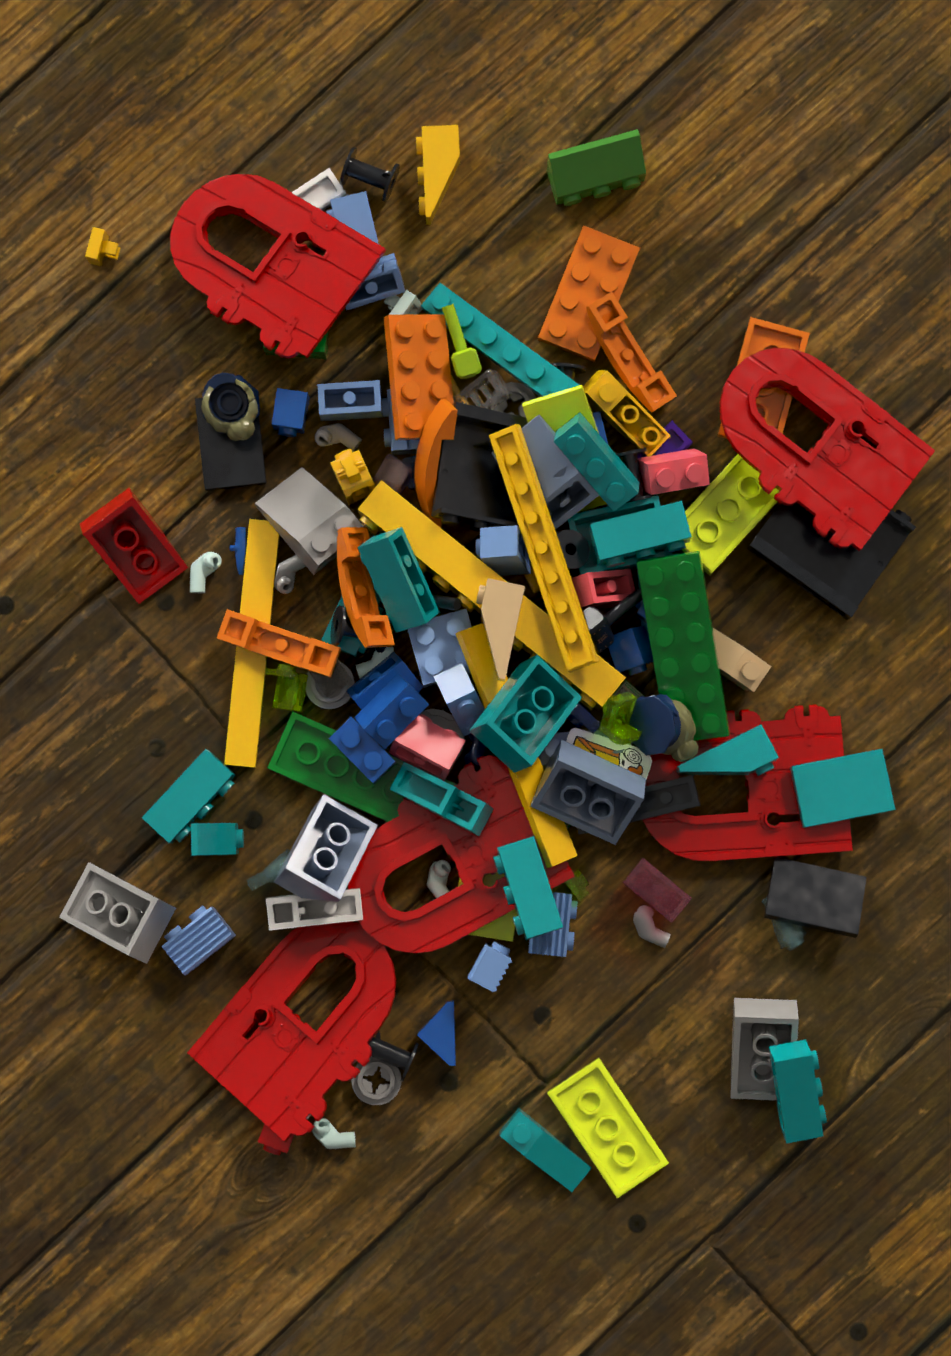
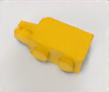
(352, 475)

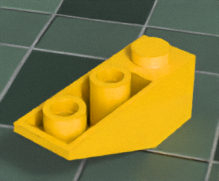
(440, 161)
(624, 412)

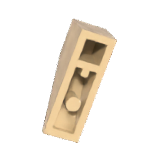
(500, 615)
(739, 663)

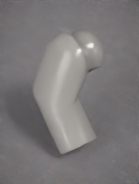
(336, 434)
(286, 574)
(646, 927)

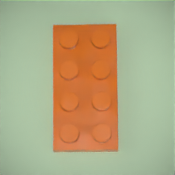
(594, 269)
(763, 335)
(416, 369)

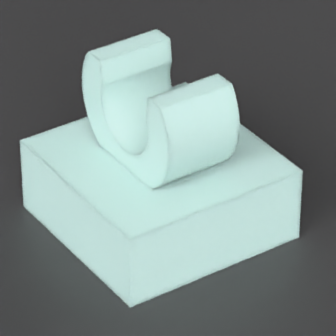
(405, 305)

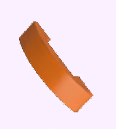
(626, 355)
(437, 428)
(359, 592)
(278, 643)

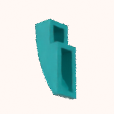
(442, 798)

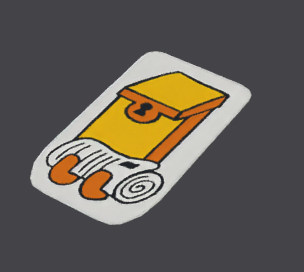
(601, 746)

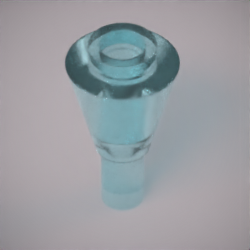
(270, 872)
(788, 934)

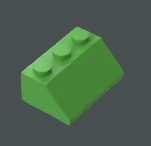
(596, 168)

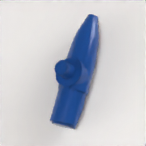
(240, 548)

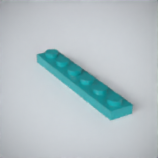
(500, 345)

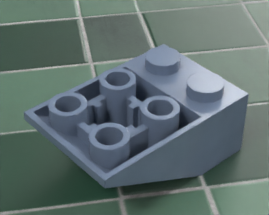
(560, 481)

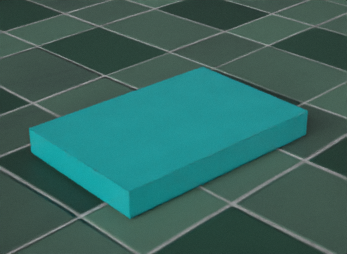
(842, 788)

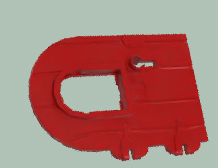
(293, 289)
(843, 476)
(419, 832)
(748, 834)
(285, 1062)

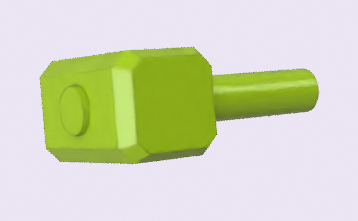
(464, 360)

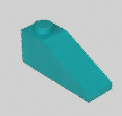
(738, 756)
(216, 839)
(544, 1150)

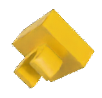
(100, 247)

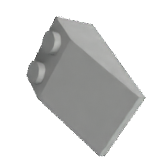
(307, 518)
(117, 913)
(754, 1029)

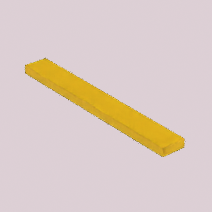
(543, 548)
(250, 666)
(549, 831)

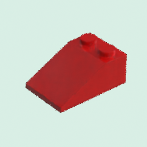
(133, 545)

